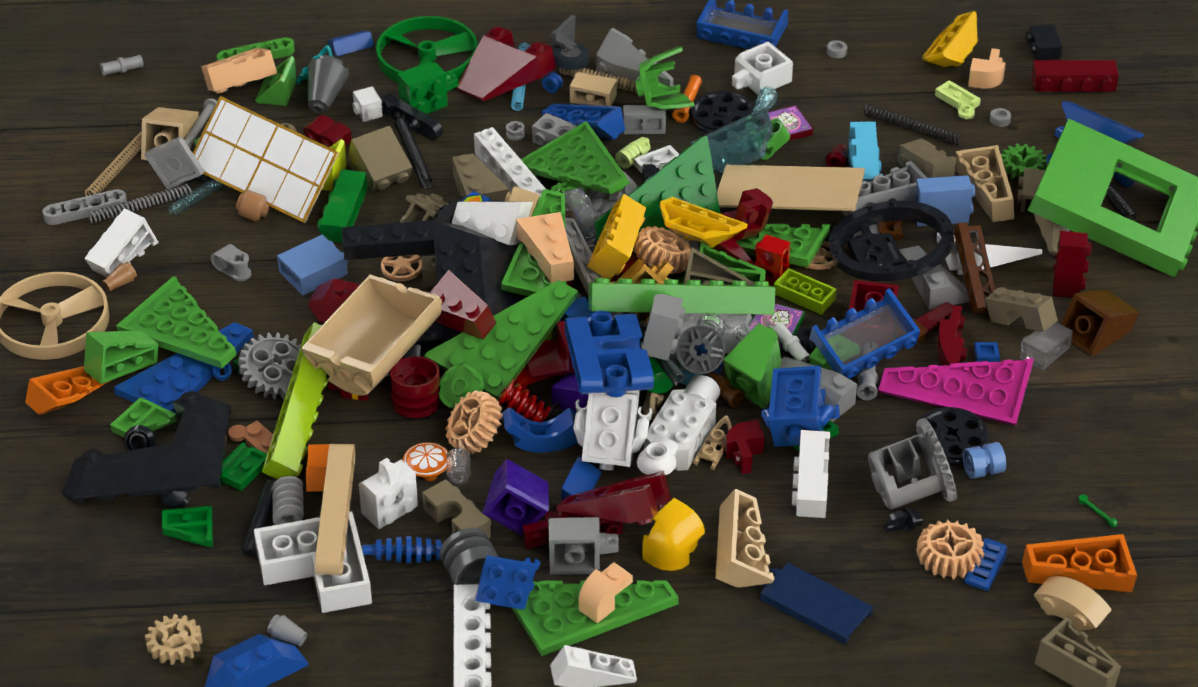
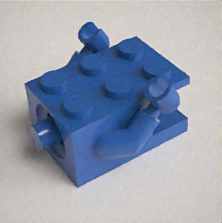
(797, 404)

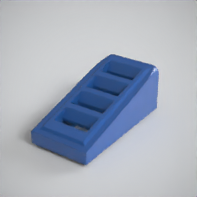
(994, 552)

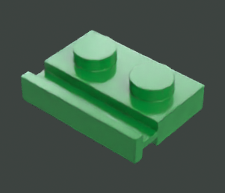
(242, 466)

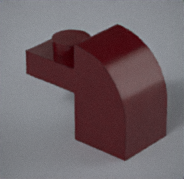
(743, 442)

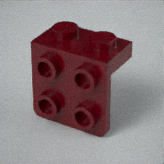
(552, 357)

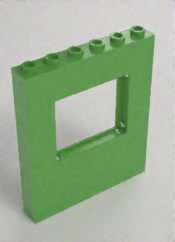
(1078, 182)

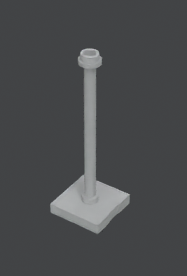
(174, 159)

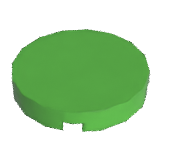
(458, 382)

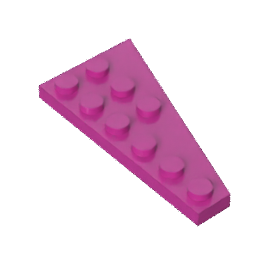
(983, 388)

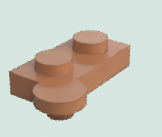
(254, 435)

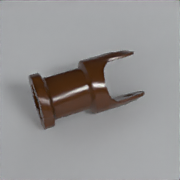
(727, 391)

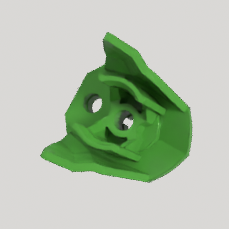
(656, 93)

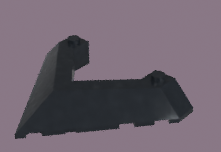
(184, 465)

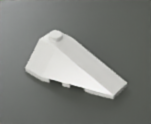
(996, 255)

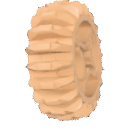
(657, 244)
(474, 421)
(949, 549)

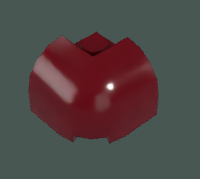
(752, 209)

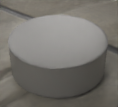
(836, 49)
(1000, 117)

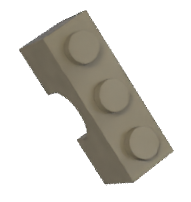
(1008, 305)
(446, 501)

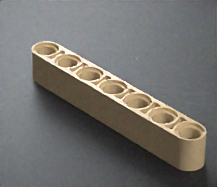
(335, 510)

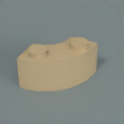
(1073, 600)

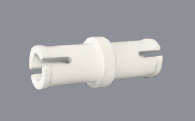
(791, 343)

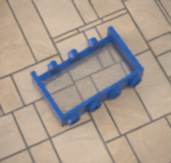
(739, 28)
(866, 335)

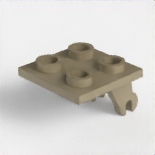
(429, 203)

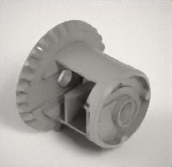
(906, 465)

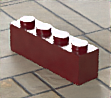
(1074, 75)

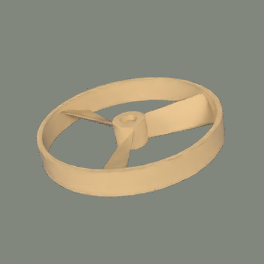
(53, 314)

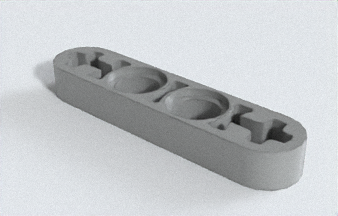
(53, 213)

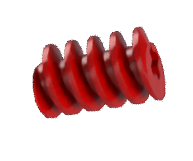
(523, 404)

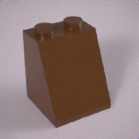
(1098, 320)

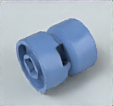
(988, 460)

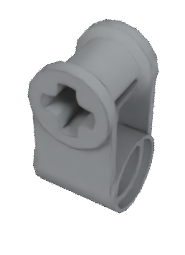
(232, 262)

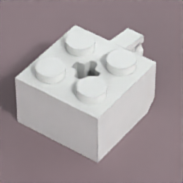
(762, 68)
(388, 493)

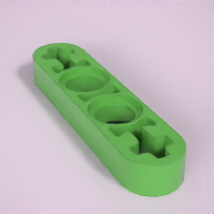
(279, 48)

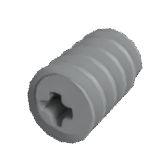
(287, 500)

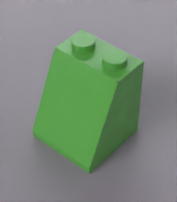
(752, 364)

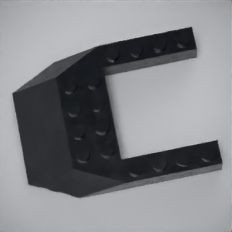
(467, 253)

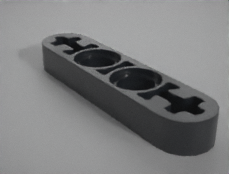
(415, 118)

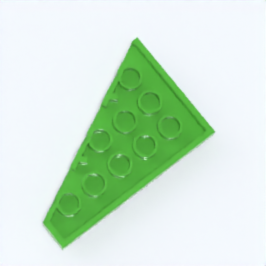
(578, 160)
(511, 341)

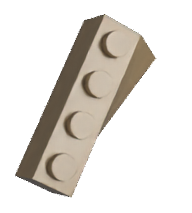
(740, 543)

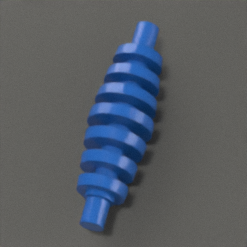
(407, 549)

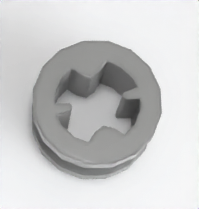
(515, 130)

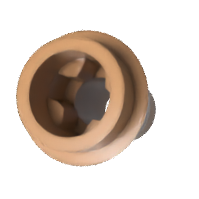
(120, 276)

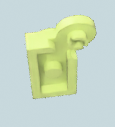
(958, 98)

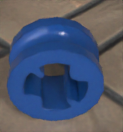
(552, 82)

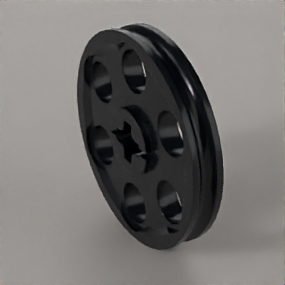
(719, 112)
(954, 434)

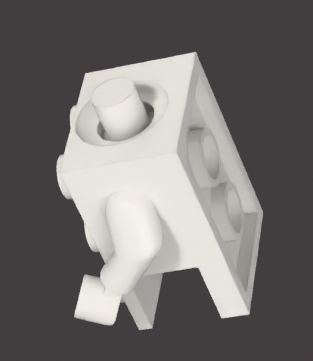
(609, 427)

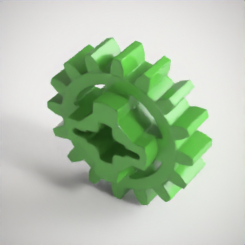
(1022, 157)

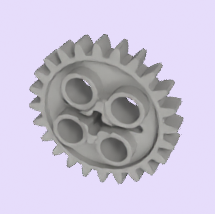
(269, 363)

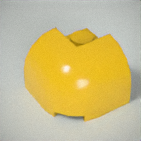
(672, 537)

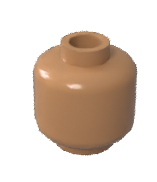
(252, 205)

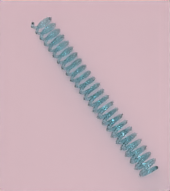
(203, 187)

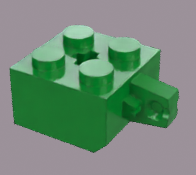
(426, 87)

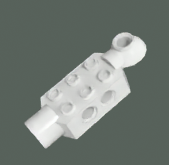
(680, 427)

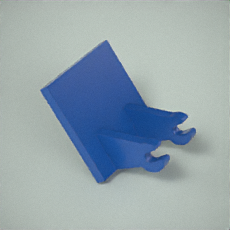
(506, 582)

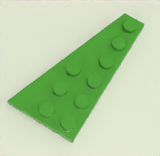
(803, 241)
(523, 273)

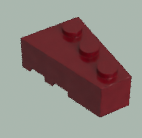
(1070, 264)

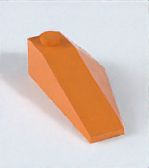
(59, 389)

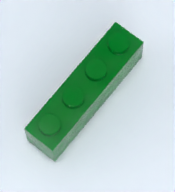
(343, 204)

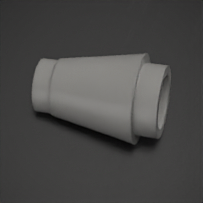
(285, 630)

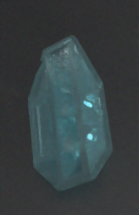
(740, 141)

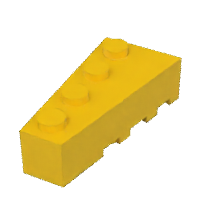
(617, 238)

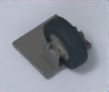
(566, 52)

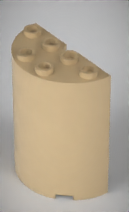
(371, 333)

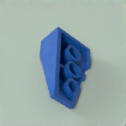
(604, 120)

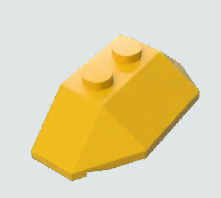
(954, 42)
(698, 223)

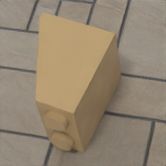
(165, 125)

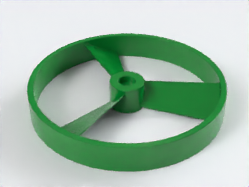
(428, 50)

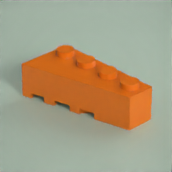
(1093, 561)

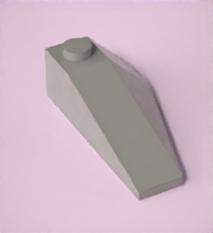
(622, 59)
(838, 387)

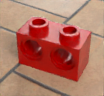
(773, 257)

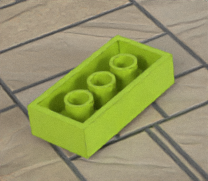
(805, 291)

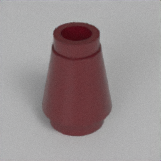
(837, 156)

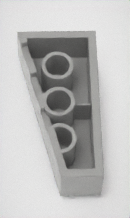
(898, 185)

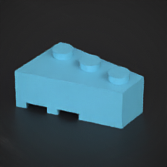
(863, 149)

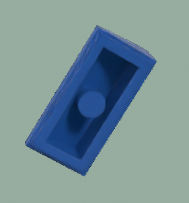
(351, 42)
(580, 479)

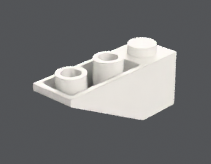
(590, 669)

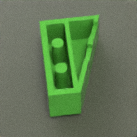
(741, 267)
(118, 353)

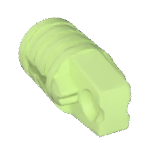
(637, 148)

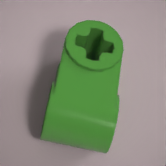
(778, 138)

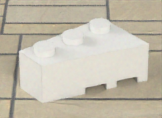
(812, 474)

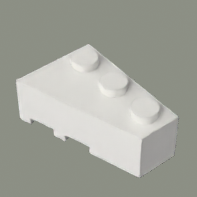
(492, 218)
(120, 243)

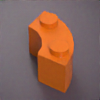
(316, 467)

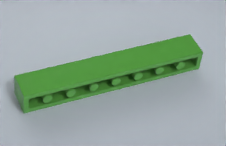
(697, 297)

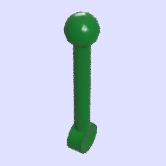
(1083, 499)

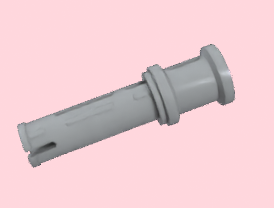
(867, 380)

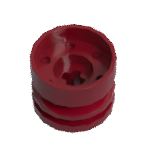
(415, 387)

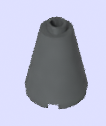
(325, 81)

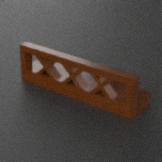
(970, 268)

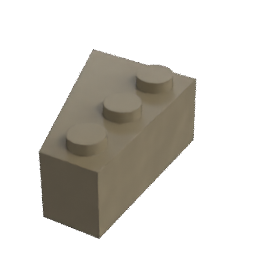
(927, 159)
(474, 176)
(706, 269)
(1075, 659)

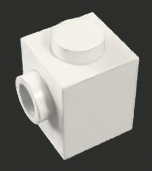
(367, 104)

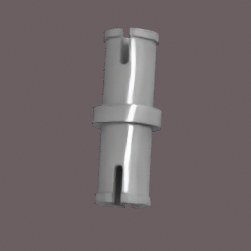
(121, 65)

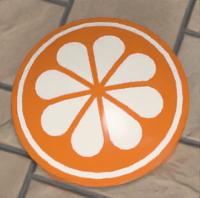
(426, 460)

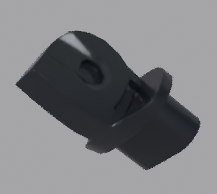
(903, 519)

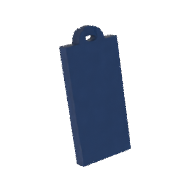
(815, 602)

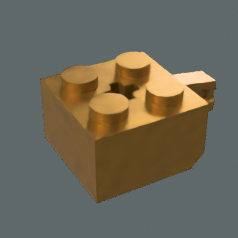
(640, 270)

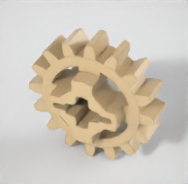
(173, 639)

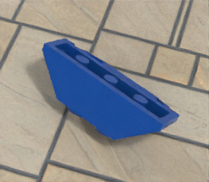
(1100, 123)
(254, 663)

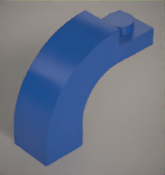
(541, 436)

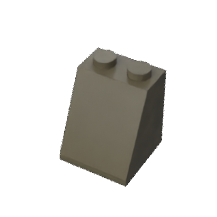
(380, 157)

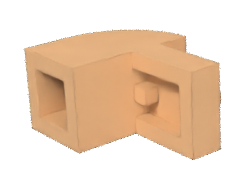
(987, 72)
(600, 589)

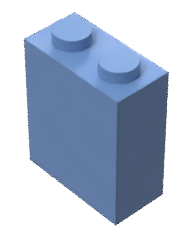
(949, 195)
(312, 264)

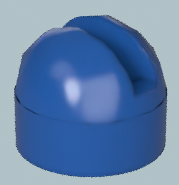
(227, 370)

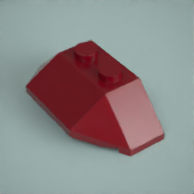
(330, 297)

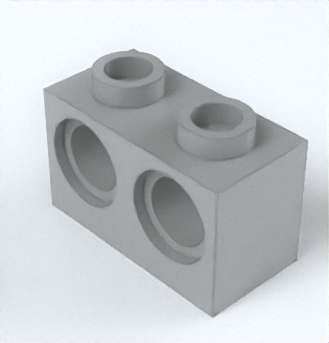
(549, 128)

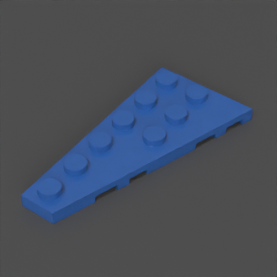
(177, 374)

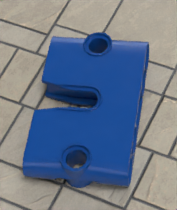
(608, 354)

